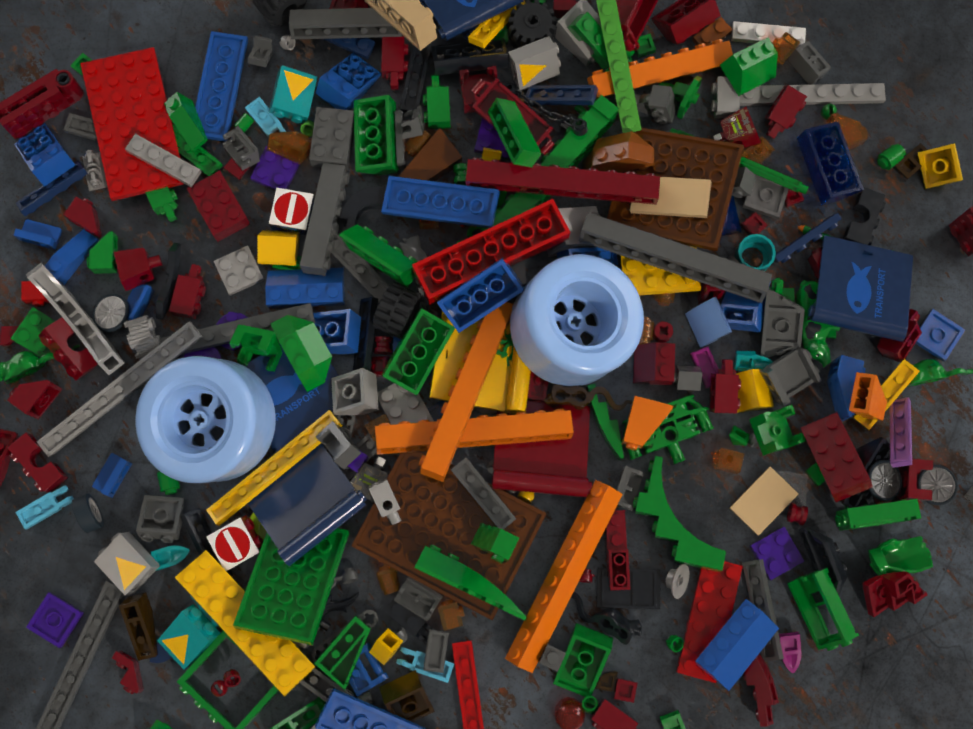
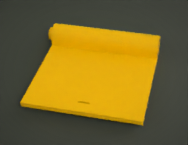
(504, 386)

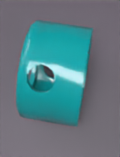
(761, 243)

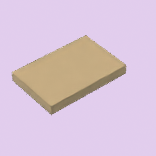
(763, 501)

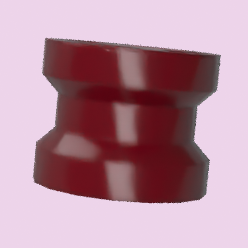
(660, 335)
(383, 345)
(797, 514)

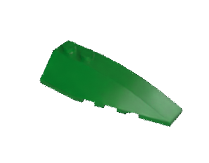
(464, 578)

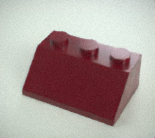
(685, 19)

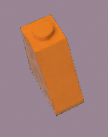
(868, 397)
(643, 420)

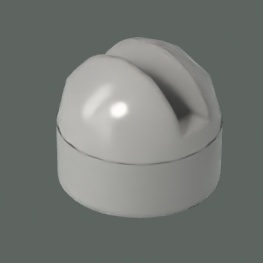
(291, 42)

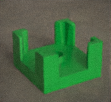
(257, 342)
(774, 431)

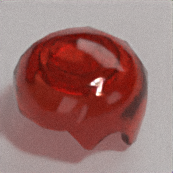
(569, 713)

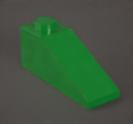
(186, 119)
(304, 717)

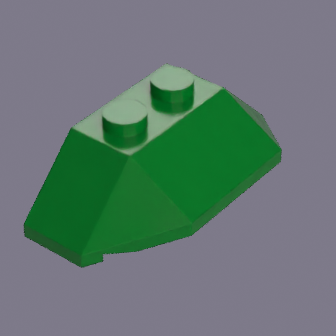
(304, 349)

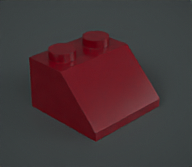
(654, 364)
(34, 397)

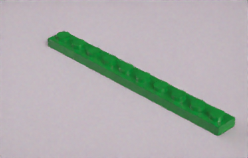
(200, 158)

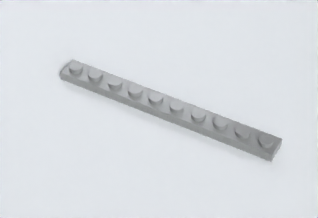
(119, 389)

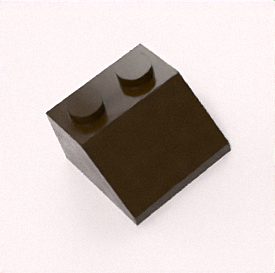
(407, 697)

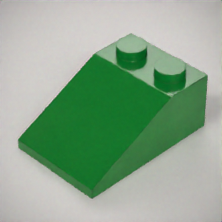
(583, 660)

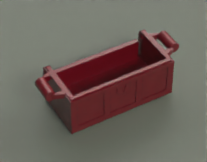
(633, 18)
(538, 127)

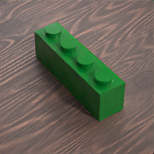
(514, 132)

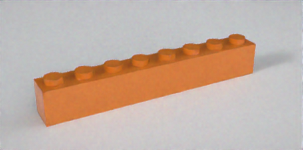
(667, 67)

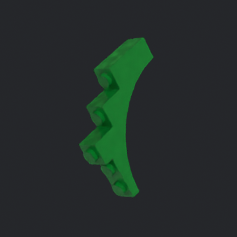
(689, 548)

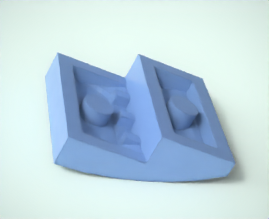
(708, 322)

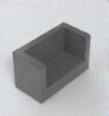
(338, 444)

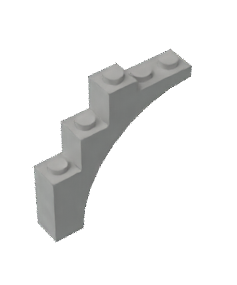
(77, 318)

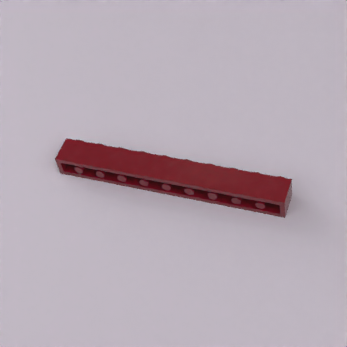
(564, 181)

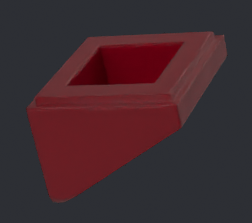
(379, 364)

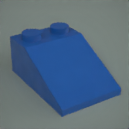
(339, 330)

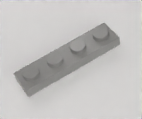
(163, 160)

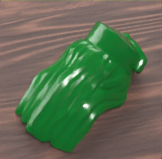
(900, 556)

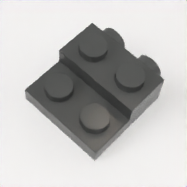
(160, 518)

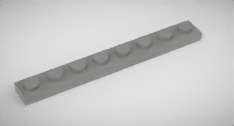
(819, 94)

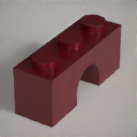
(75, 362)
(25, 451)

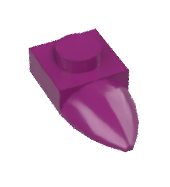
(791, 650)

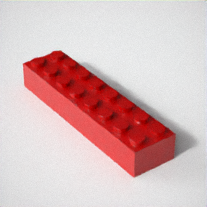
(510, 240)

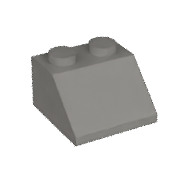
(355, 393)

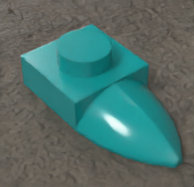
(749, 360)
(169, 556)

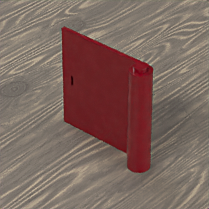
(548, 465)

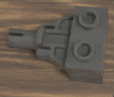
(659, 104)

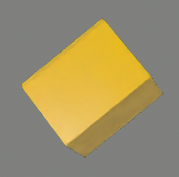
(940, 166)
(278, 247)
(753, 392)

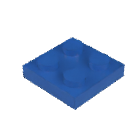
(939, 335)

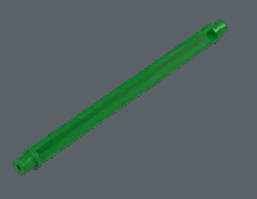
(765, 172)

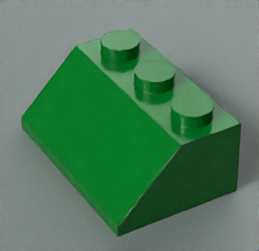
(751, 66)

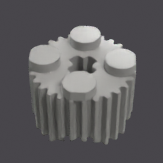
(142, 335)

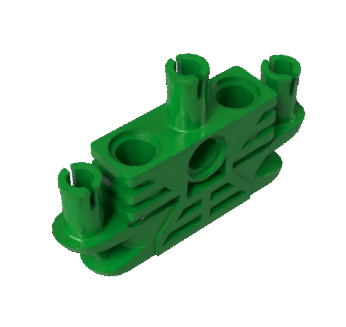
(681, 430)

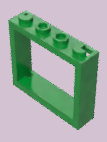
(201, 702)

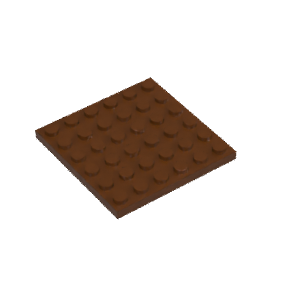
(693, 159)

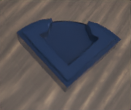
(162, 655)

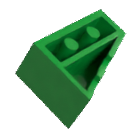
(495, 541)
(342, 654)

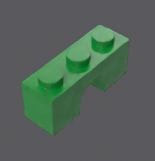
(589, 31)

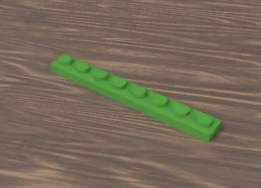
(619, 65)

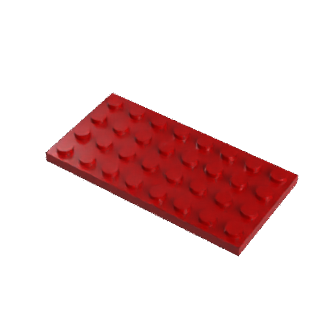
(125, 101)

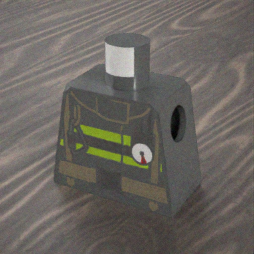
(368, 475)

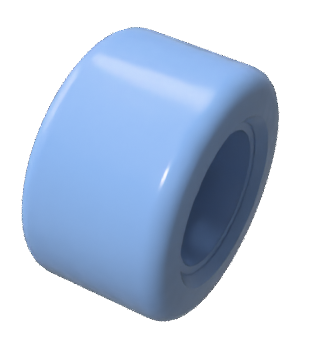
(606, 295)
(164, 418)

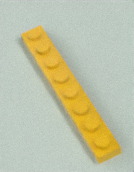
(270, 470)

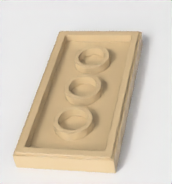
(679, 198)

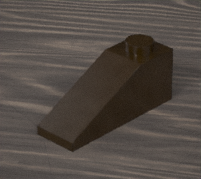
(140, 625)

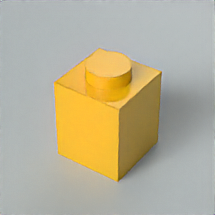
(386, 646)

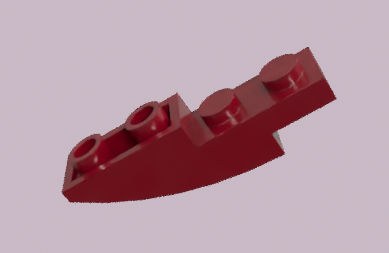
(617, 552)
(764, 691)

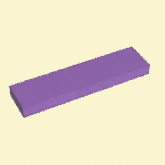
(900, 433)

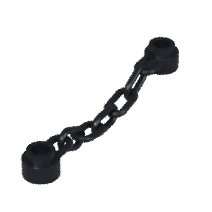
(579, 125)

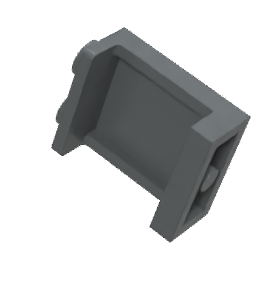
(790, 374)

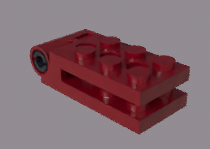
(39, 102)

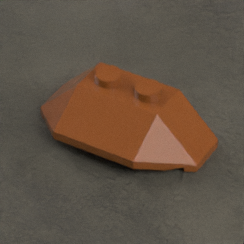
(620, 153)

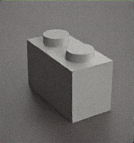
(725, 98)

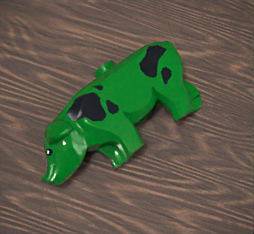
(814, 333)

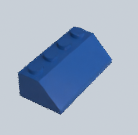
(297, 288)
(481, 295)
(737, 644)

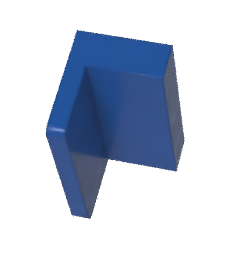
(39, 234)
(139, 300)
(111, 475)

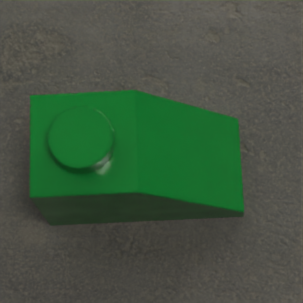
(102, 255)

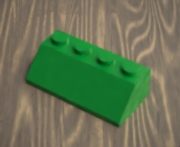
(375, 135)
(379, 254)
(418, 351)

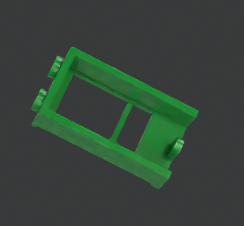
(877, 514)
(802, 592)

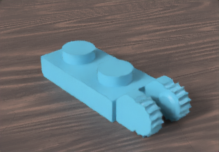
(266, 121)
(43, 508)
(418, 665)

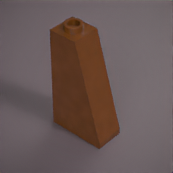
(433, 160)

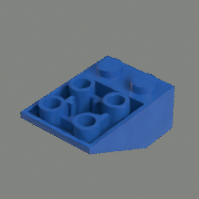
(347, 82)
(44, 154)
(743, 312)
(841, 383)

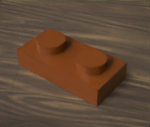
(717, 30)

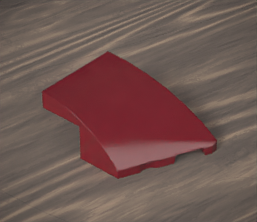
(891, 592)

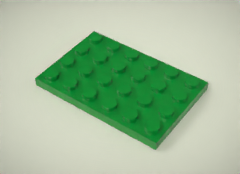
(290, 599)

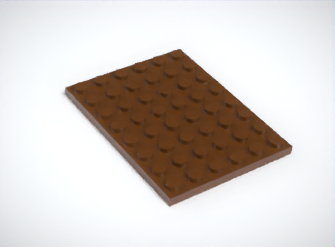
(448, 519)

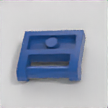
(360, 678)

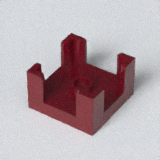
(468, 81)
(909, 481)

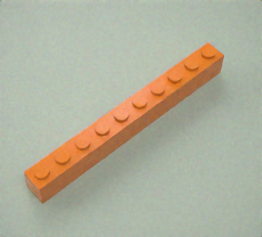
(465, 393)
(478, 431)
(563, 576)

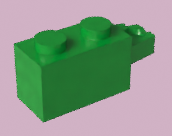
(437, 105)
(163, 202)

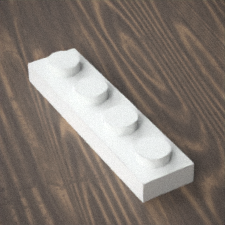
(756, 32)

